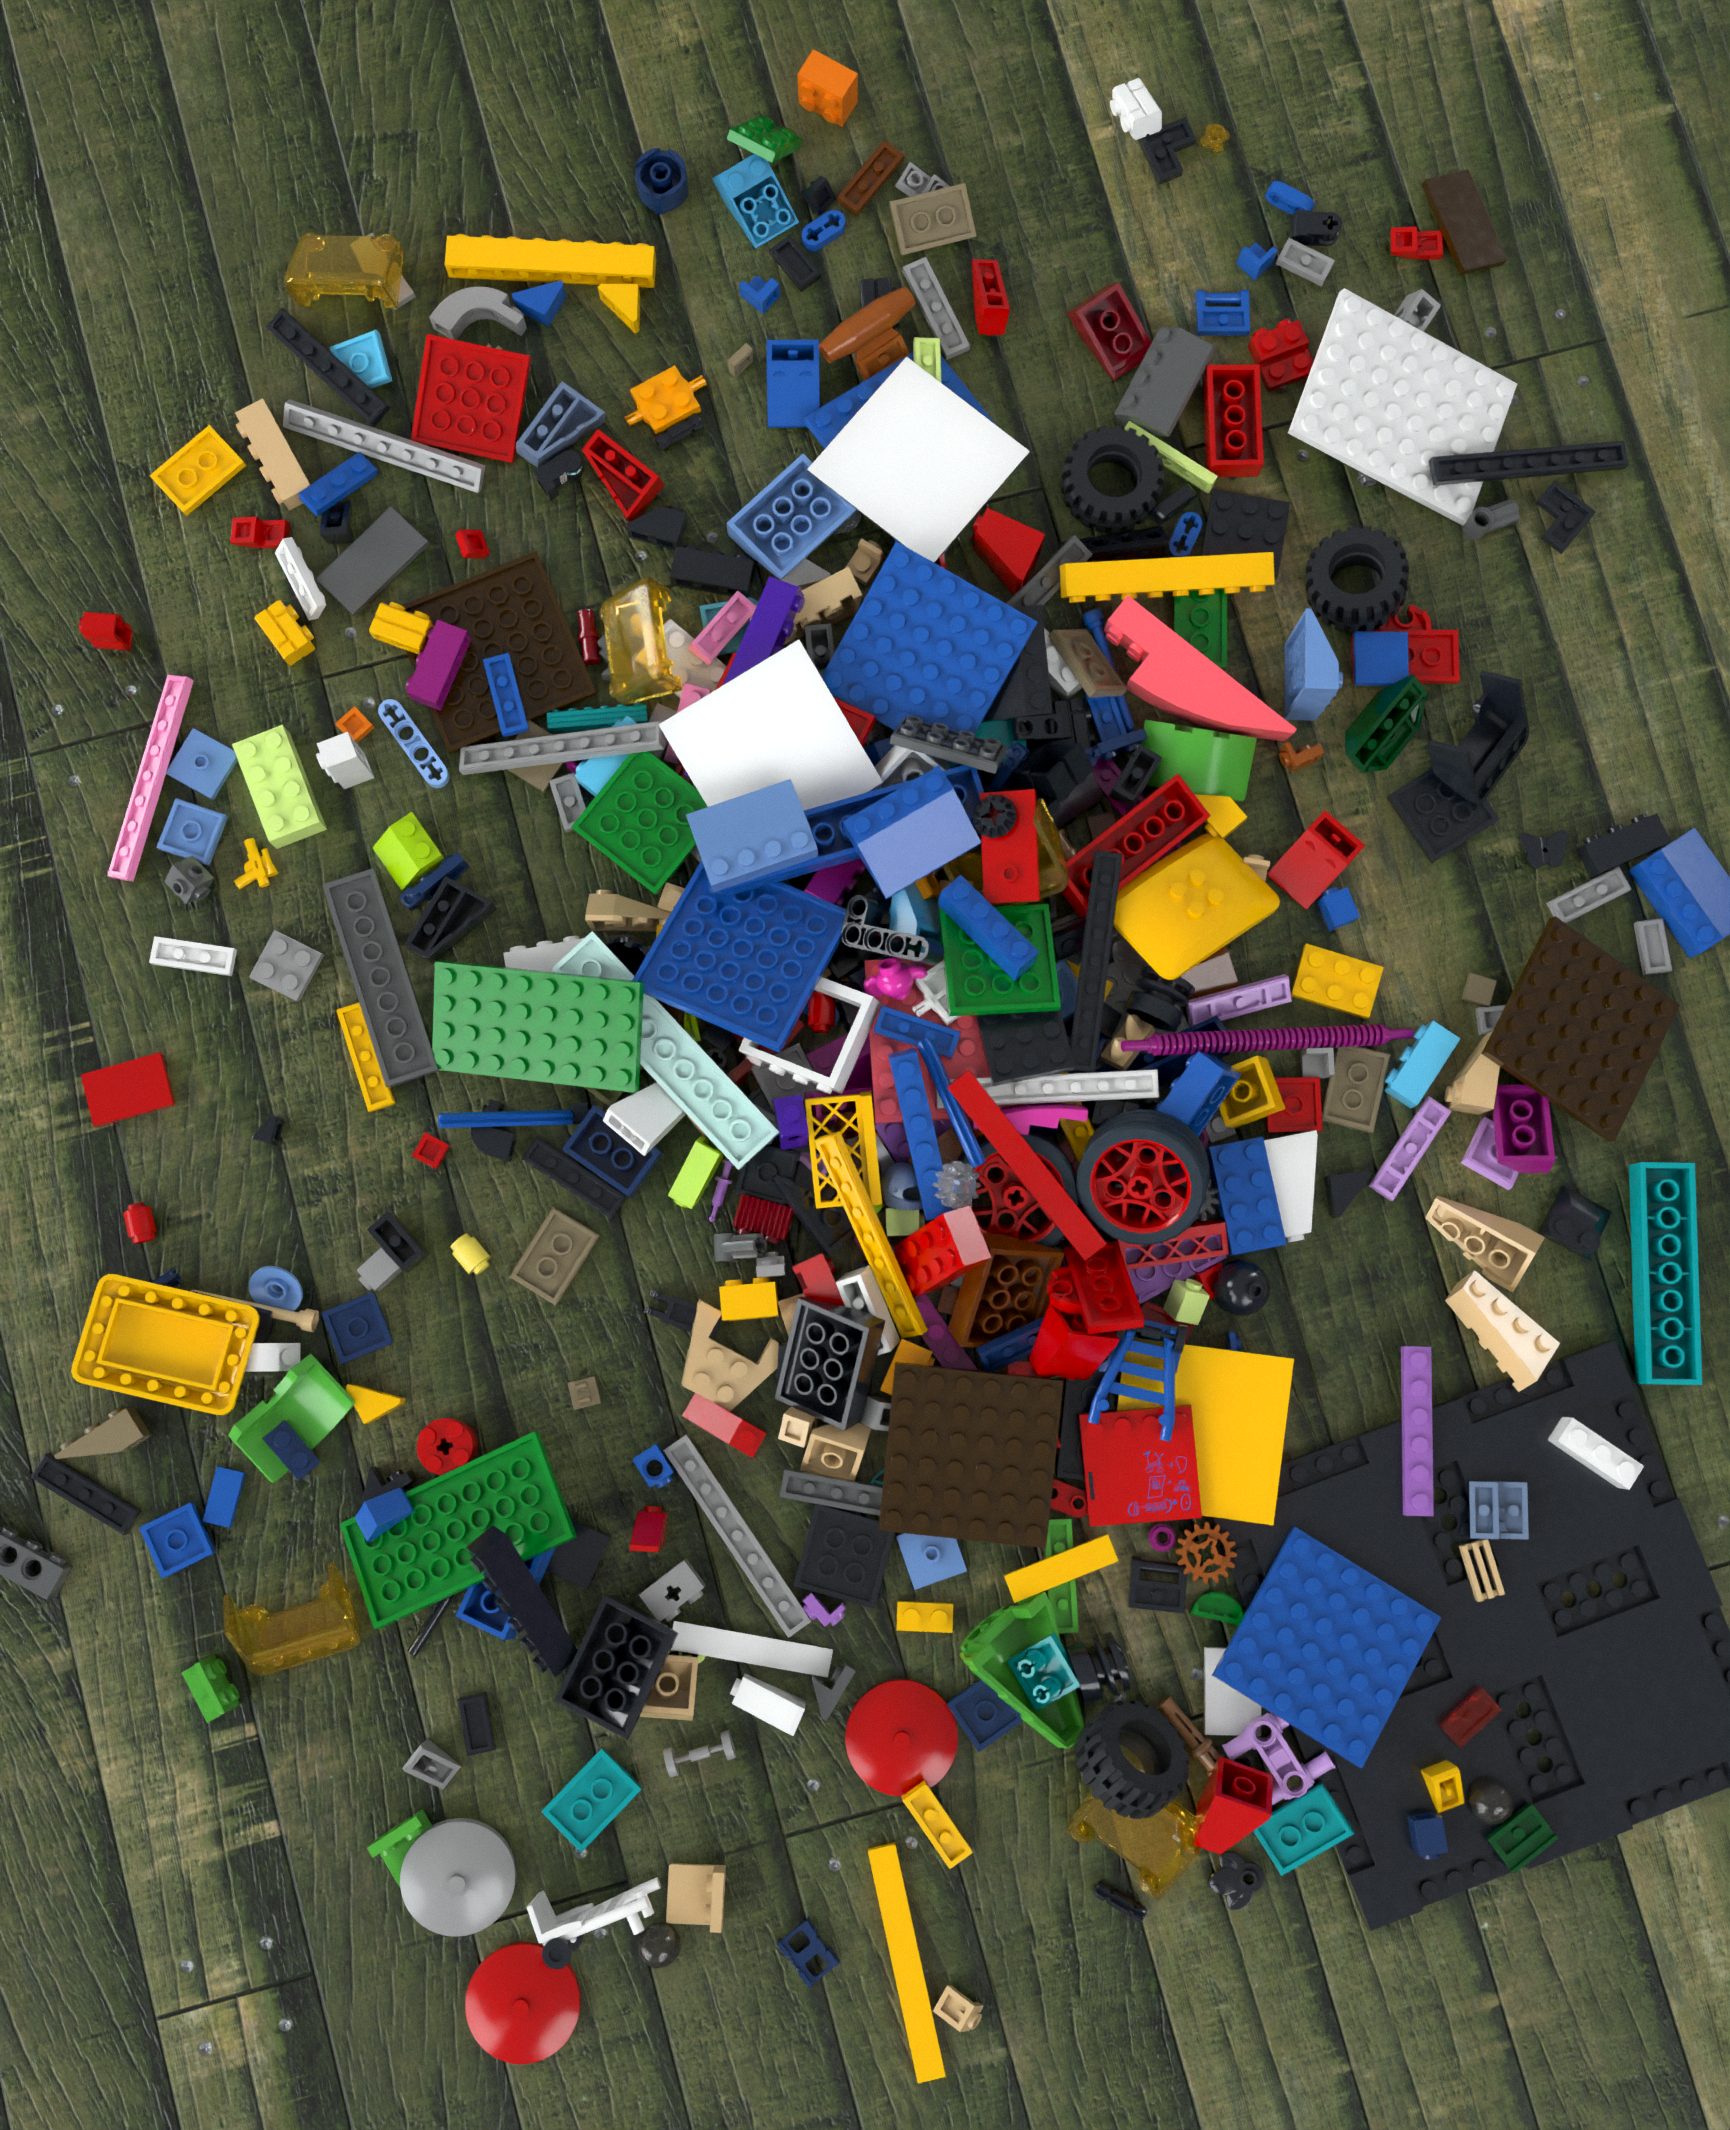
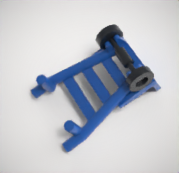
(1173, 1346)

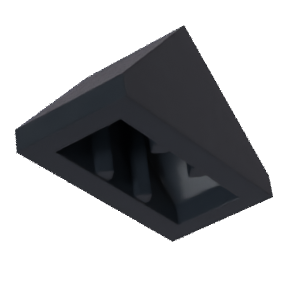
(1342, 1190)

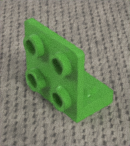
(211, 1687)
(396, 1842)

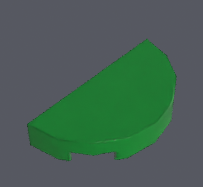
(1217, 1607)

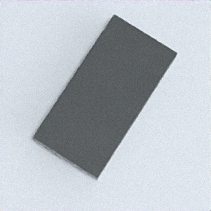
(372, 561)
(949, 744)

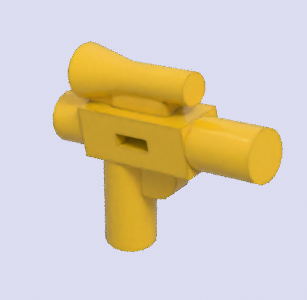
(257, 867)

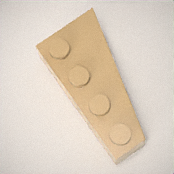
(827, 602)
(1503, 1328)

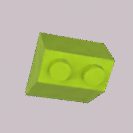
(408, 851)

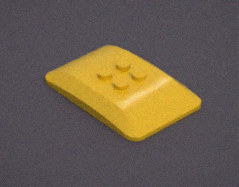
(1191, 905)
(165, 1344)

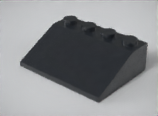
(1027, 685)
(829, 1361)
(616, 1665)

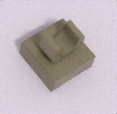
(584, 1393)

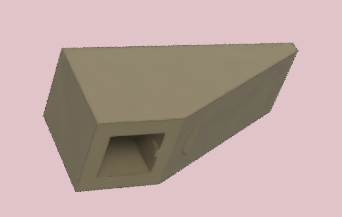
(118, 1434)

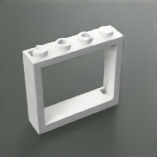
(849, 1054)

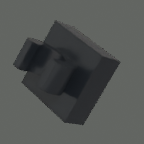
(819, 195)

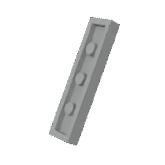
(936, 308)

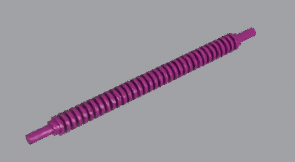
(1267, 1039)

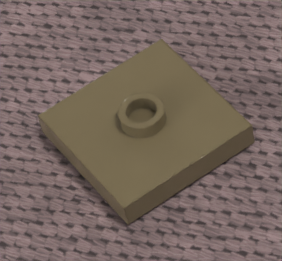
(541, 774)

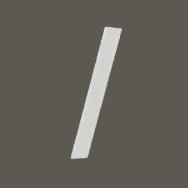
(752, 1649)

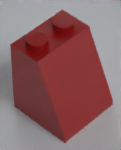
(1007, 548)
(1067, 1349)
(1232, 1805)

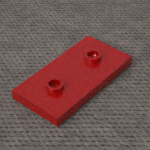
(1012, 861)

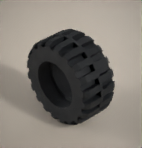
(1121, 448)
(1350, 549)
(1114, 1777)

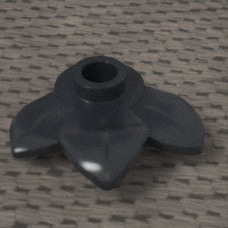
(1231, 1881)

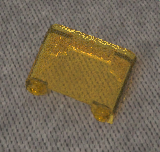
(345, 267)
(637, 642)
(1154, 1845)

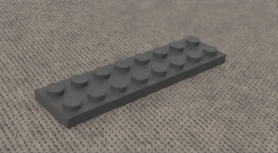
(380, 977)

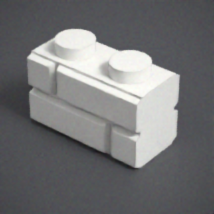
(1136, 109)

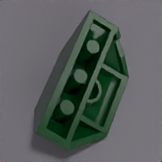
(1386, 725)

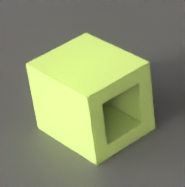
(903, 1222)
(1186, 1301)

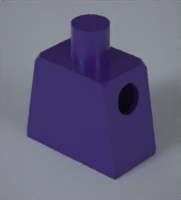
(791, 1121)

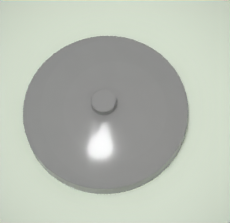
(458, 1877)

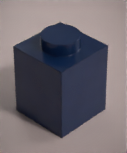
(1427, 1834)

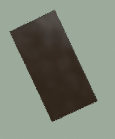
(1464, 222)

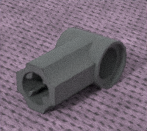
(1491, 519)
(732, 1247)

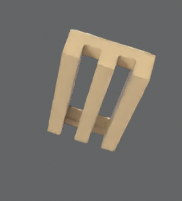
(1491, 1566)

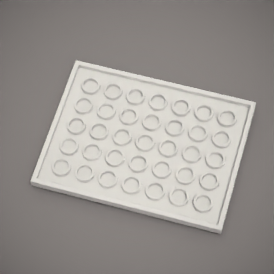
(1396, 399)

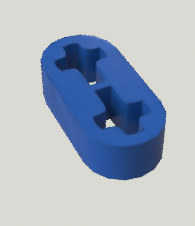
(1288, 198)
(822, 228)
(1179, 534)

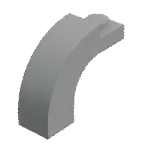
(475, 304)

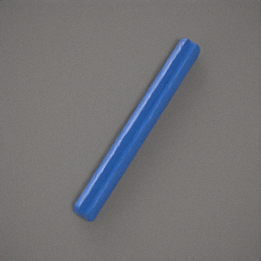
(950, 1103)
(505, 1118)

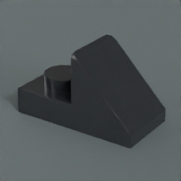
(336, 525)
(377, 1486)

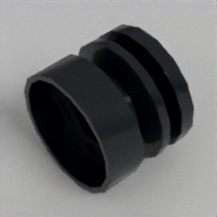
(1158, 999)
(1099, 1668)

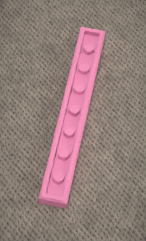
(150, 778)

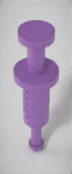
(721, 1188)

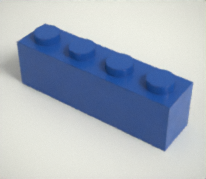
(987, 927)

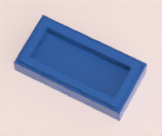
(224, 1496)

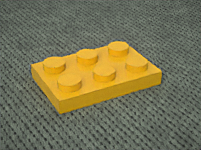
(197, 470)
(1336, 981)

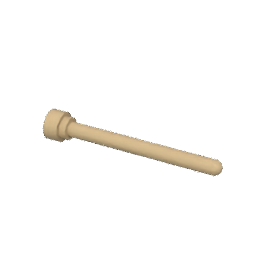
(305, 1319)

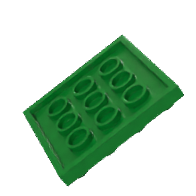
(643, 819)
(981, 986)

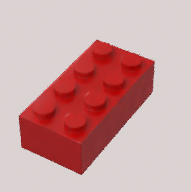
(1233, 420)
(941, 1251)

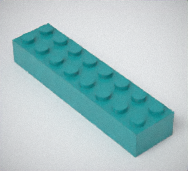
(1665, 1273)

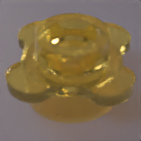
(1218, 132)

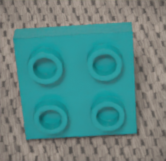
(1044, 1671)

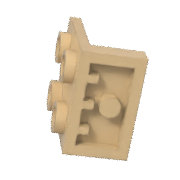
(696, 1895)

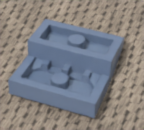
(1498, 1510)

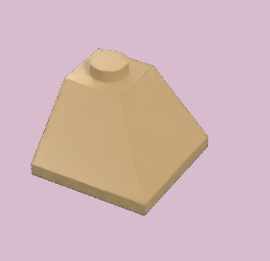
(836, 1450)

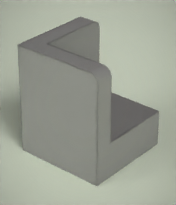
(1317, 1062)

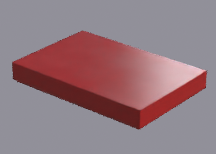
(128, 1089)

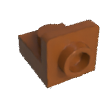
(1305, 756)

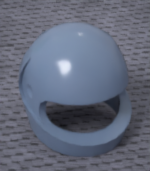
(899, 1185)

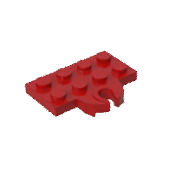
(1431, 653)
(1097, 1290)

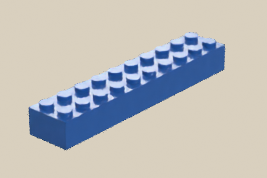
(832, 841)

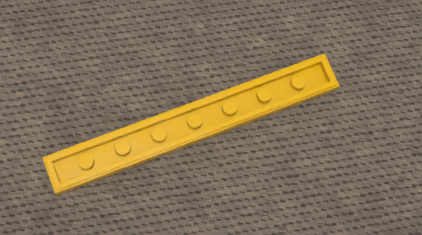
(870, 1235)
(906, 1963)

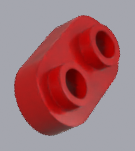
(1064, 1499)

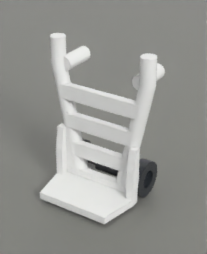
(566, 1931)

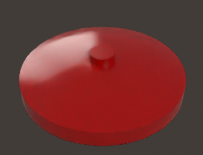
(901, 1736)
(521, 2005)

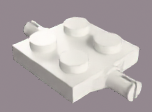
(935, 994)

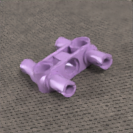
(1278, 1757)

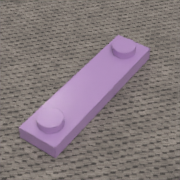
(1240, 1000)
(1409, 1148)

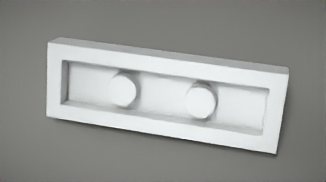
(300, 578)
(193, 956)

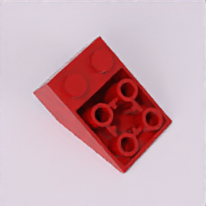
(1315, 860)

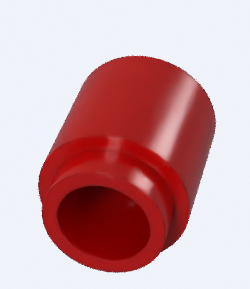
(821, 1012)
(140, 1223)

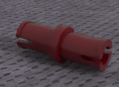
(588, 637)

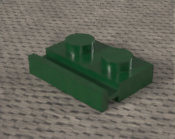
(1521, 1837)

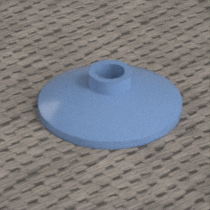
(275, 1288)

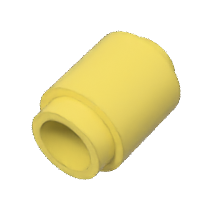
(470, 1254)

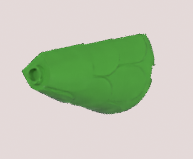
(1002, 1637)

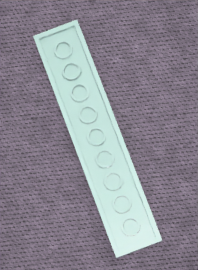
(682, 1065)

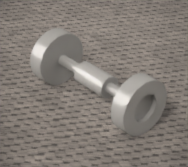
(699, 1753)

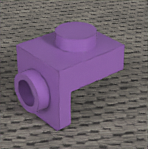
(816, 1609)

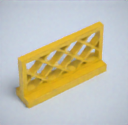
(866, 1139)

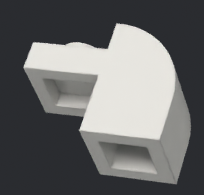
(273, 1357)

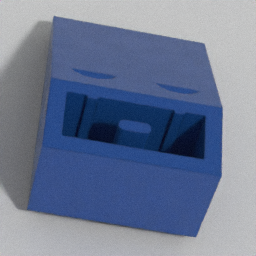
(792, 382)

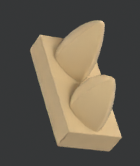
(1132, 1029)

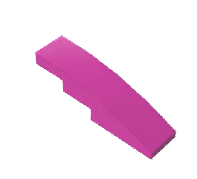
(1041, 1115)

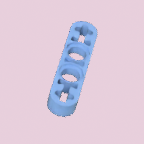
(415, 742)

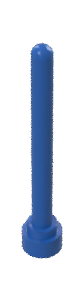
(1094, 621)

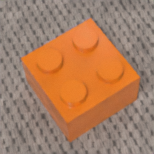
(827, 88)

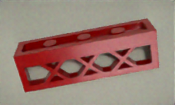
(1197, 1229)

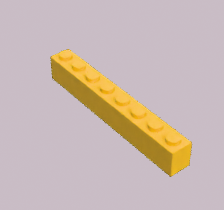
(550, 261)
(1167, 575)

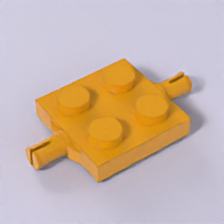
(665, 400)

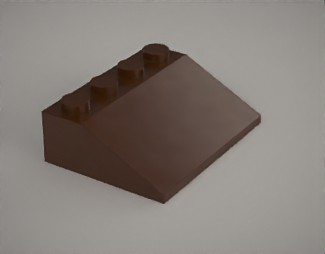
(1003, 1290)

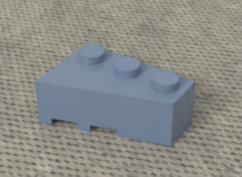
(558, 425)

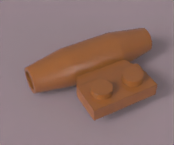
(871, 334)

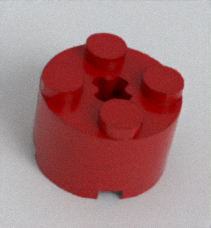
(433, 1437)

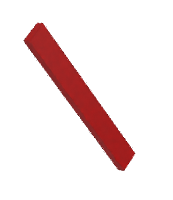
(1026, 1164)

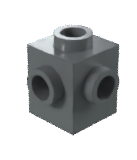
(189, 880)

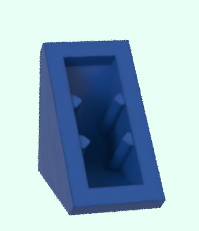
(541, 302)
(383, 1513)

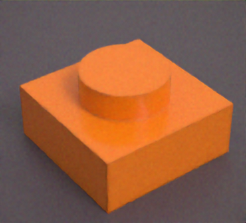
(355, 724)

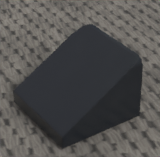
(270, 1131)

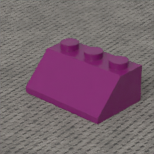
(824, 1059)
(1523, 1129)

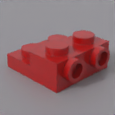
(1281, 354)

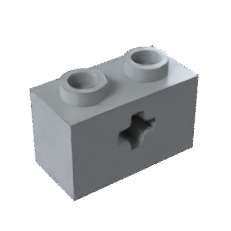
(1418, 309)
(657, 1596)

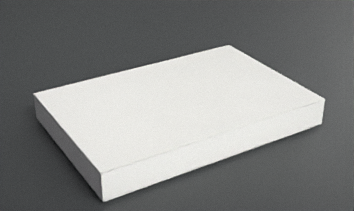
(1224, 1708)

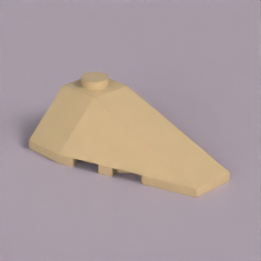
(617, 913)
(1493, 1242)

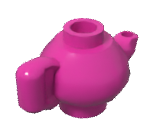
(894, 979)

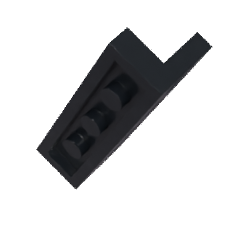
(1140, 545)

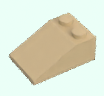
(1475, 1083)

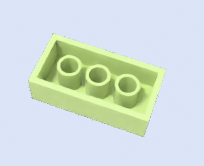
(279, 787)

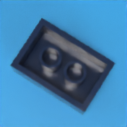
(609, 1154)

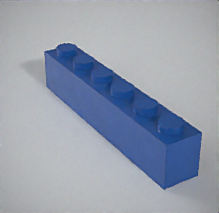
(918, 1128)

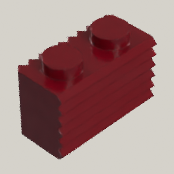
(763, 1217)

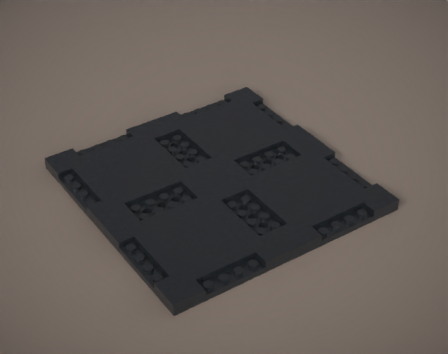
(1616, 1683)

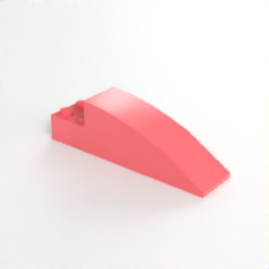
(1185, 681)

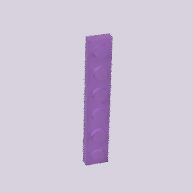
(1417, 1431)

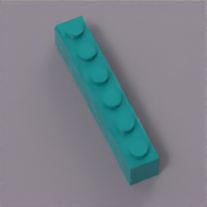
(594, 718)

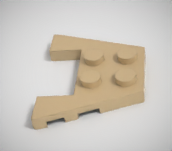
(718, 1370)

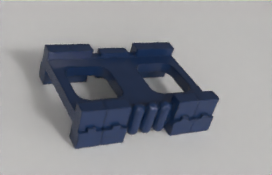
(815, 1947)

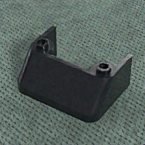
(1490, 745)

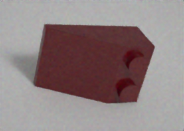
(1111, 330)

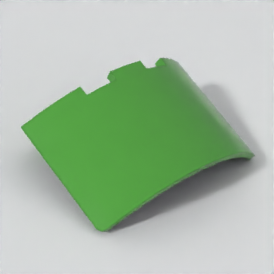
(1204, 759)
(309, 1404)

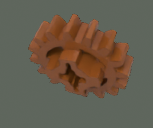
(1218, 1558)

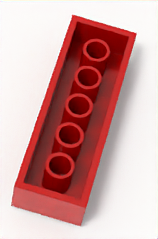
(1140, 836)

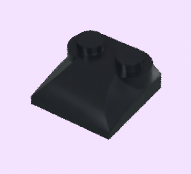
(1575, 1223)

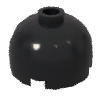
(1241, 1288)

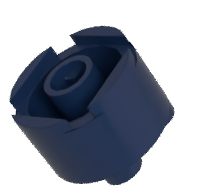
(661, 180)

